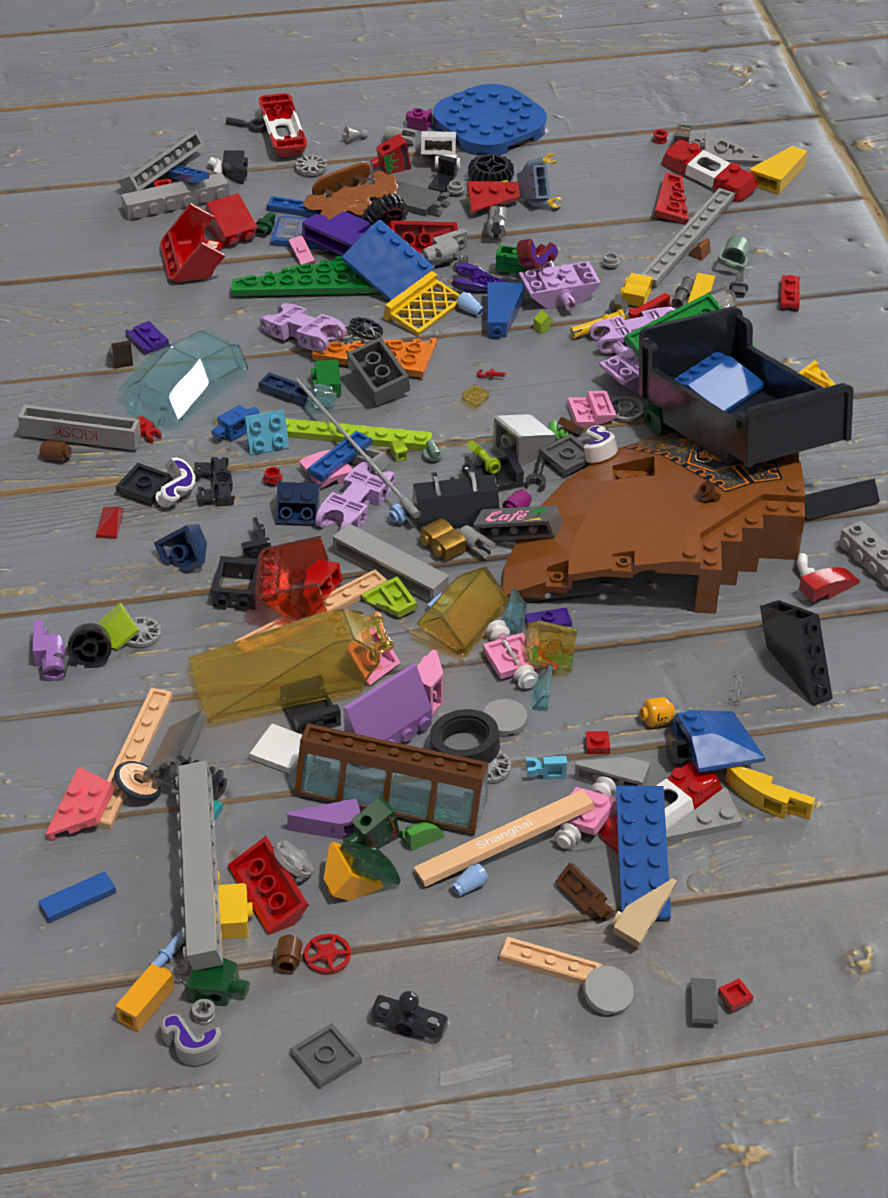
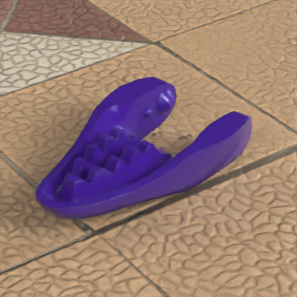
(478, 277)

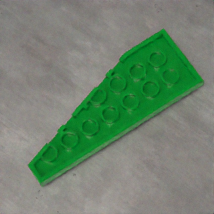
(305, 279)

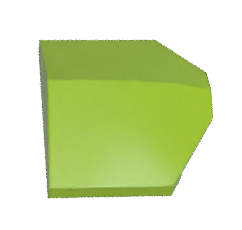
(119, 626)

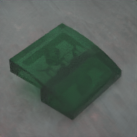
(371, 862)

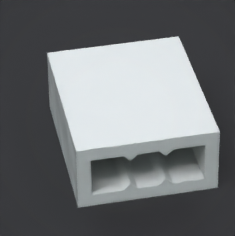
(438, 143)

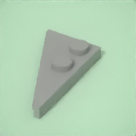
(729, 151)
(711, 817)

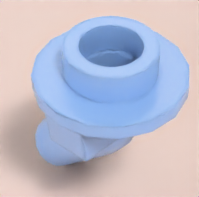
(398, 513)

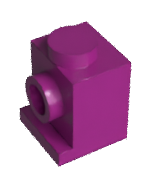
(419, 119)

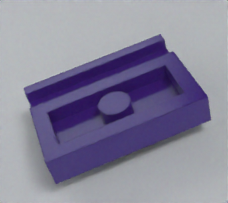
(147, 337)

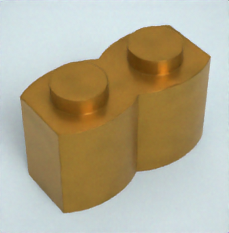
(443, 539)

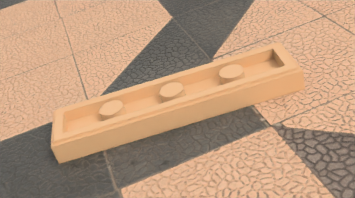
(546, 961)

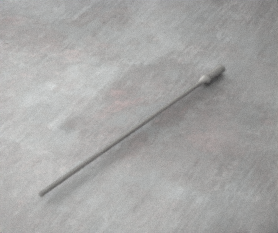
(403, 500)

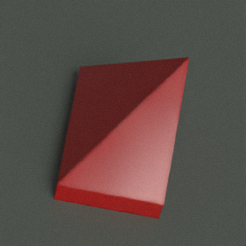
(110, 522)

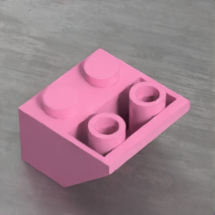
(432, 679)

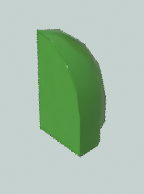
(421, 835)

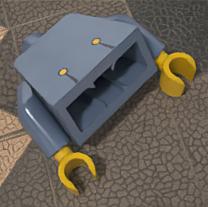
(534, 182)

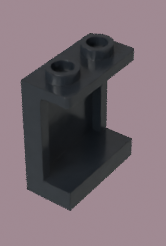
(509, 476)
(317, 713)

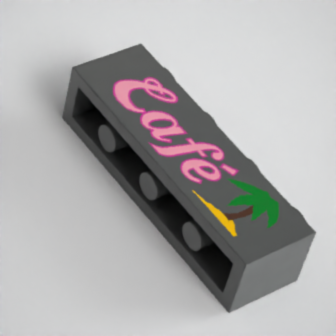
(519, 523)

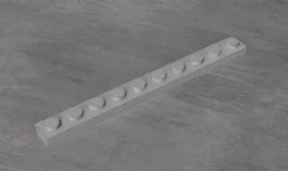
(688, 235)

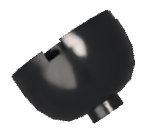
(89, 645)

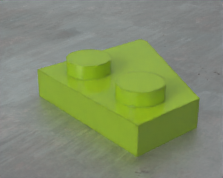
(391, 597)

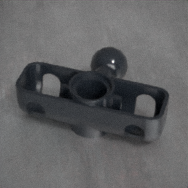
(409, 1017)

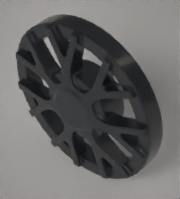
(366, 327)

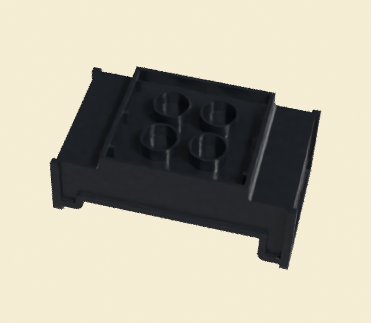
(772, 423)

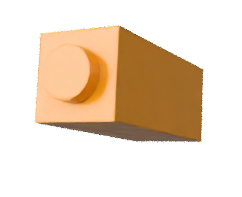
(145, 997)

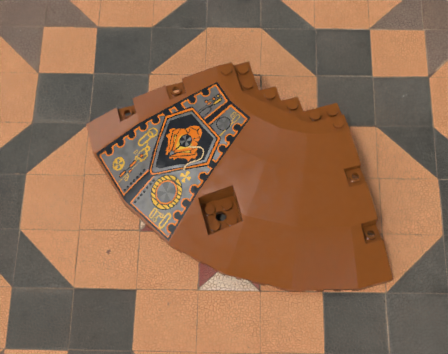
(647, 516)

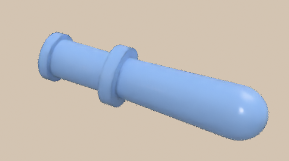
(165, 955)

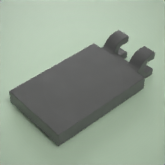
(422, 200)
(176, 747)

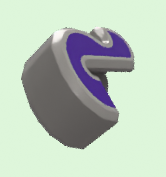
(187, 1047)

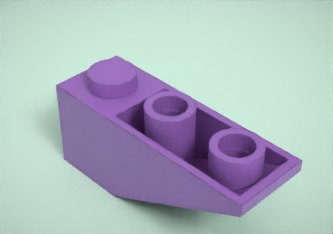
(325, 820)

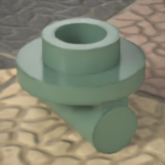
(432, 452)

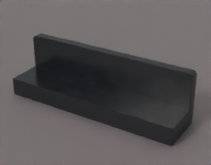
(841, 499)

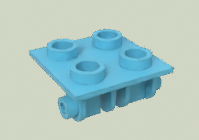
(266, 432)

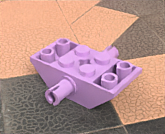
(561, 284)
(623, 366)

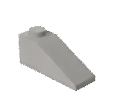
(622, 770)

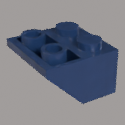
(297, 502)

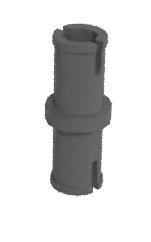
(682, 292)

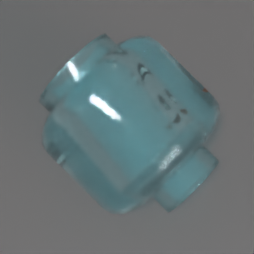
(324, 395)

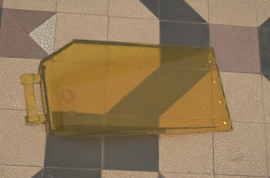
(290, 664)

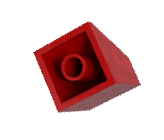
(231, 220)

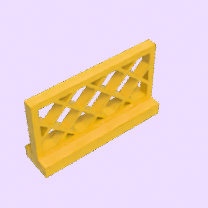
(412, 296)

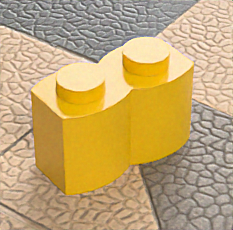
(637, 289)

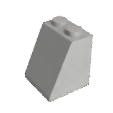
(523, 435)

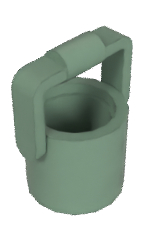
(734, 253)

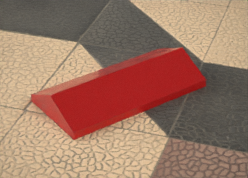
(269, 887)

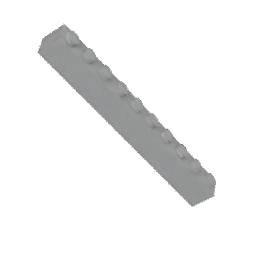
(199, 867)

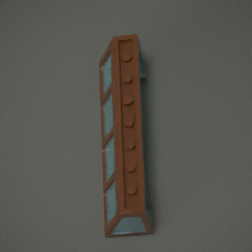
(411, 779)

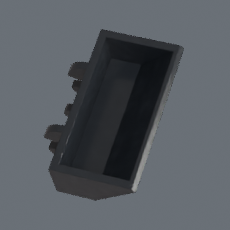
(455, 499)

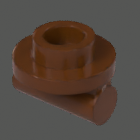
(707, 491)

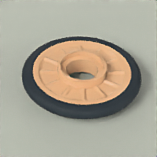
(124, 778)

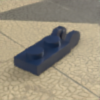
(284, 388)

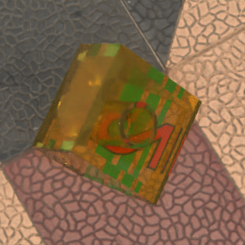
(550, 644)

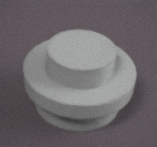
(455, 187)
(610, 260)

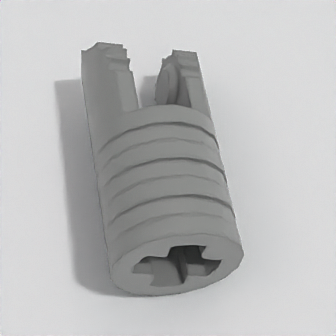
(391, 131)
(475, 541)

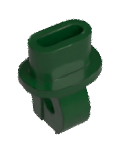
(266, 224)

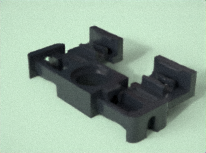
(220, 490)

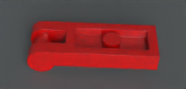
(790, 292)
(658, 302)

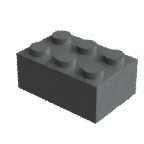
(378, 371)

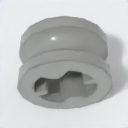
(200, 1018)

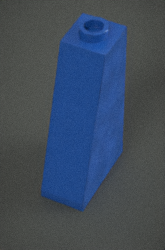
(502, 307)

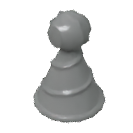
(350, 134)

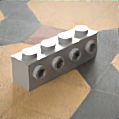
(866, 549)

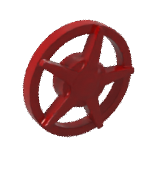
(327, 953)

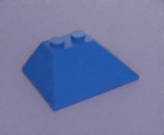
(716, 739)

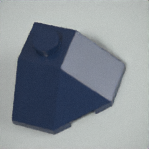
(183, 548)

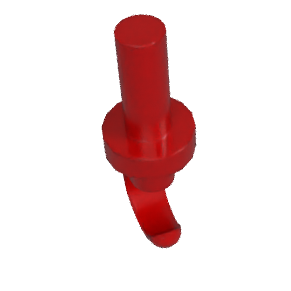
(491, 374)

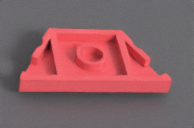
(81, 804)

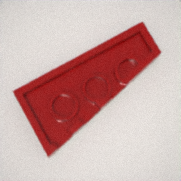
(672, 200)

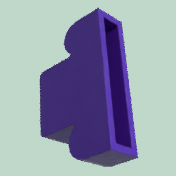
(334, 234)

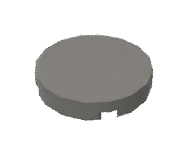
(508, 714)
(608, 990)

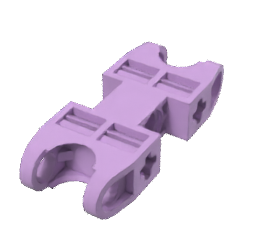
(310, 331)
(614, 333)
(359, 491)

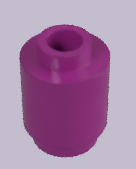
(519, 498)

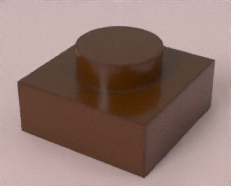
(570, 426)

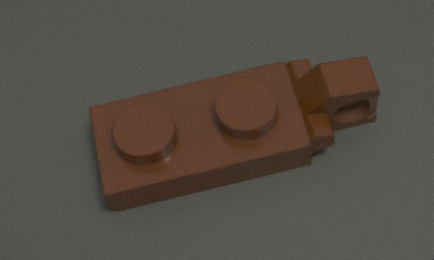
(584, 891)

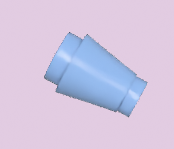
(470, 304)
(470, 879)

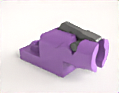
(49, 652)

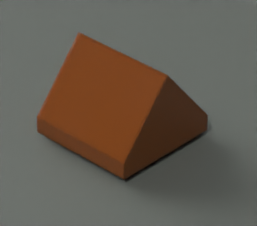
(701, 250)

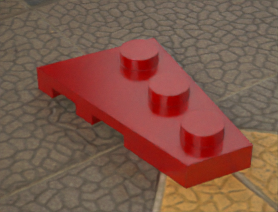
(491, 193)

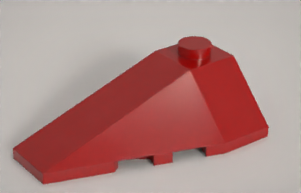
(421, 233)

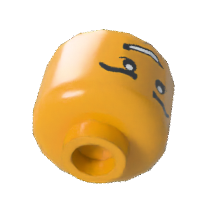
(657, 712)

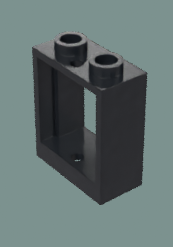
(235, 568)

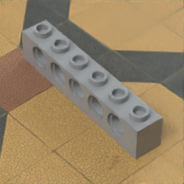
(161, 162)

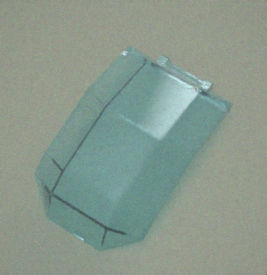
(180, 373)

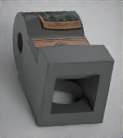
(683, 133)

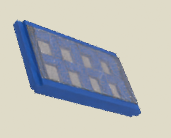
(288, 228)

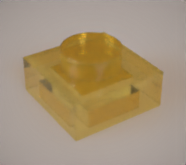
(475, 395)

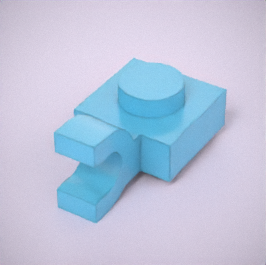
(551, 767)

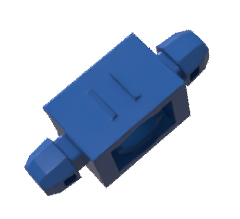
(232, 423)

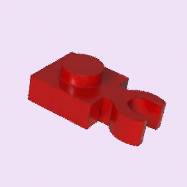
(148, 430)

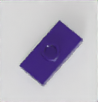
(555, 616)

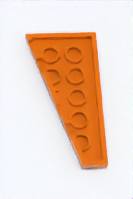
(412, 356)

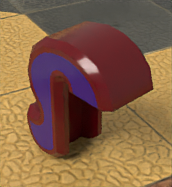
(533, 257)

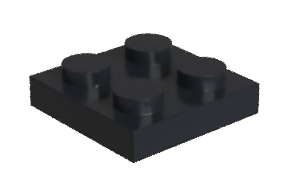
(143, 483)

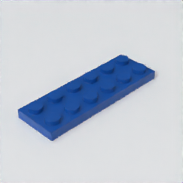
(641, 843)

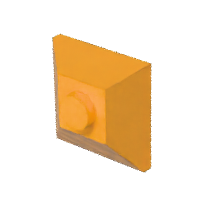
(344, 880)

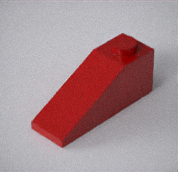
(326, 574)

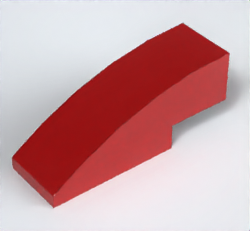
(827, 583)

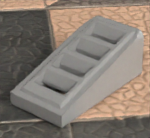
(377, 457)

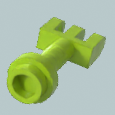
(492, 465)

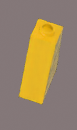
(779, 169)

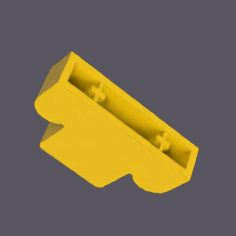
(234, 910)

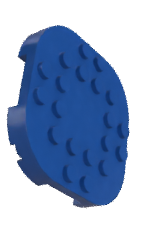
(490, 118)

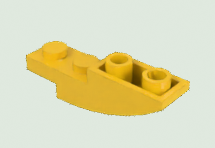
(774, 799)

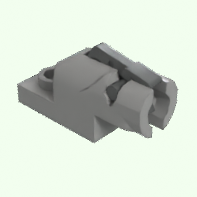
(497, 221)
(445, 247)

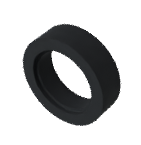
(467, 720)

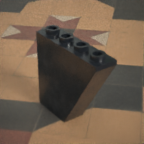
(798, 646)

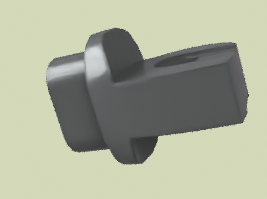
(739, 287)
(618, 303)

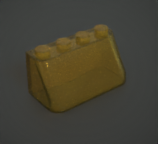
(464, 610)

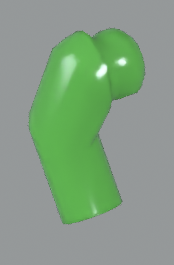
(553, 426)

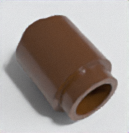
(55, 450)
(288, 953)

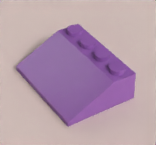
(392, 709)

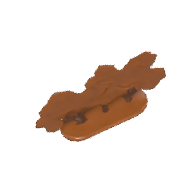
(346, 192)

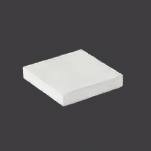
(278, 749)

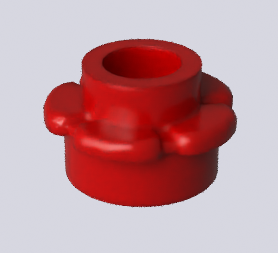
(272, 475)

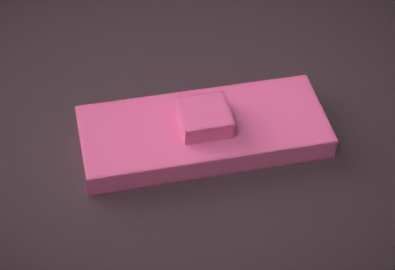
(301, 250)

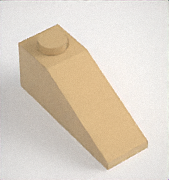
(640, 915)

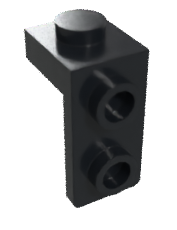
(446, 173)
(252, 548)

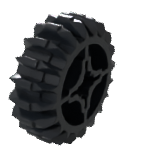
(491, 168)
(386, 209)

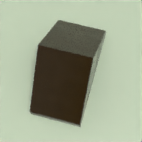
(121, 354)

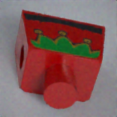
(392, 156)

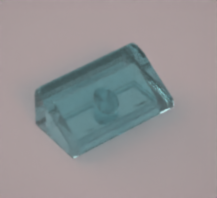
(516, 613)
(542, 689)

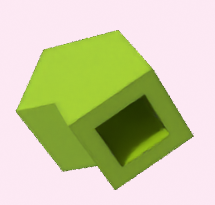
(542, 322)
(399, 450)

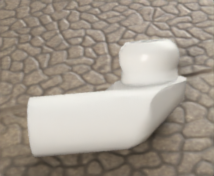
(216, 164)
(802, 563)

